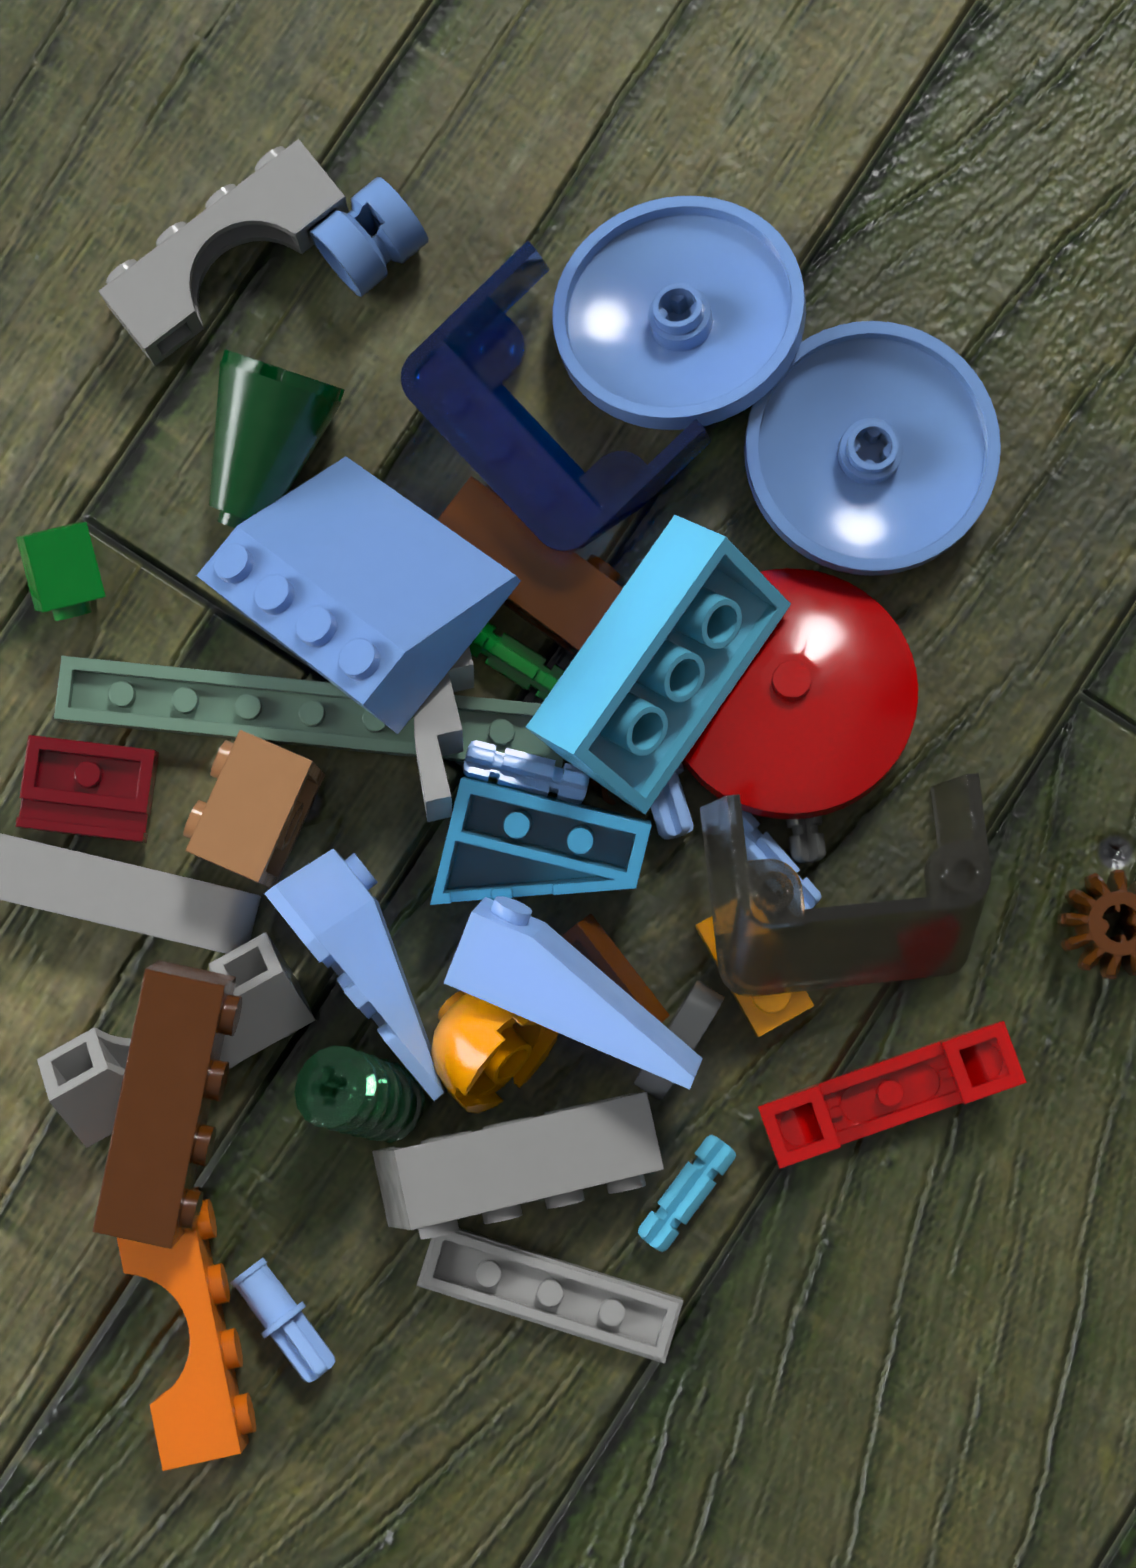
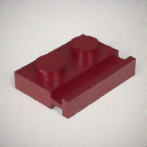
(87, 789)

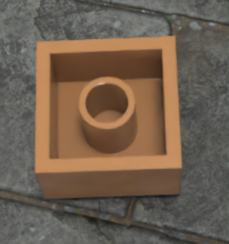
(253, 808)

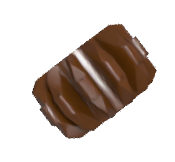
(1091, 927)

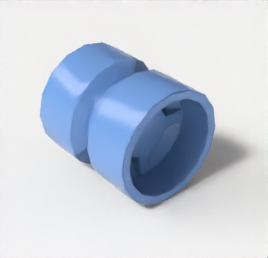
(347, 239)

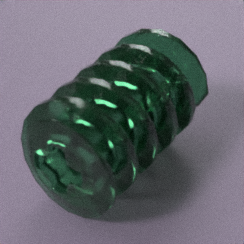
(359, 1095)

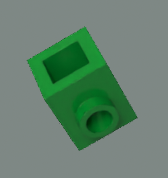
(61, 570)

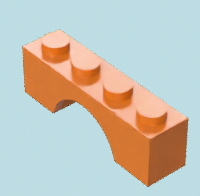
(203, 1410)

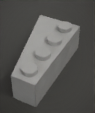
(517, 1164)

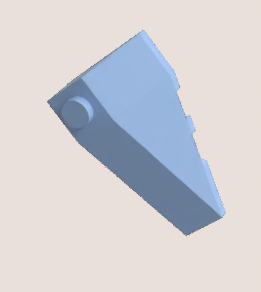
(543, 978)

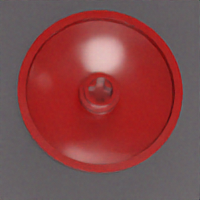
(816, 707)

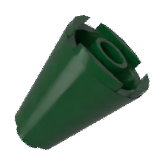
(263, 433)

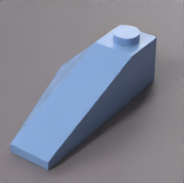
(346, 930)

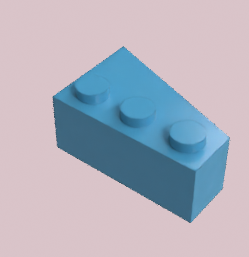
(534, 845)

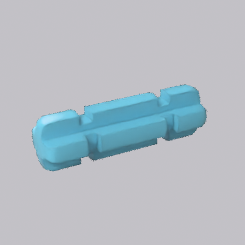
(686, 1193)

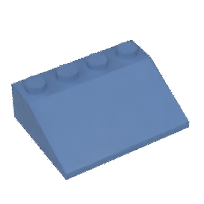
(361, 587)

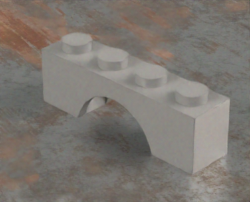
(277, 204)
(88, 1071)

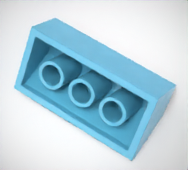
(660, 663)

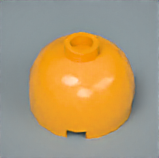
(483, 1047)

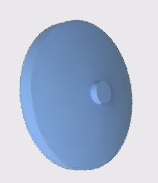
(679, 312)
(873, 449)

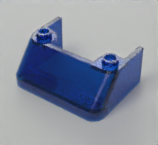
(460, 389)

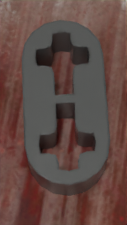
(688, 1025)

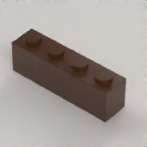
(557, 589)
(166, 1104)

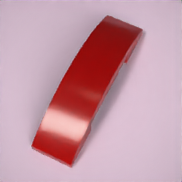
(891, 1093)

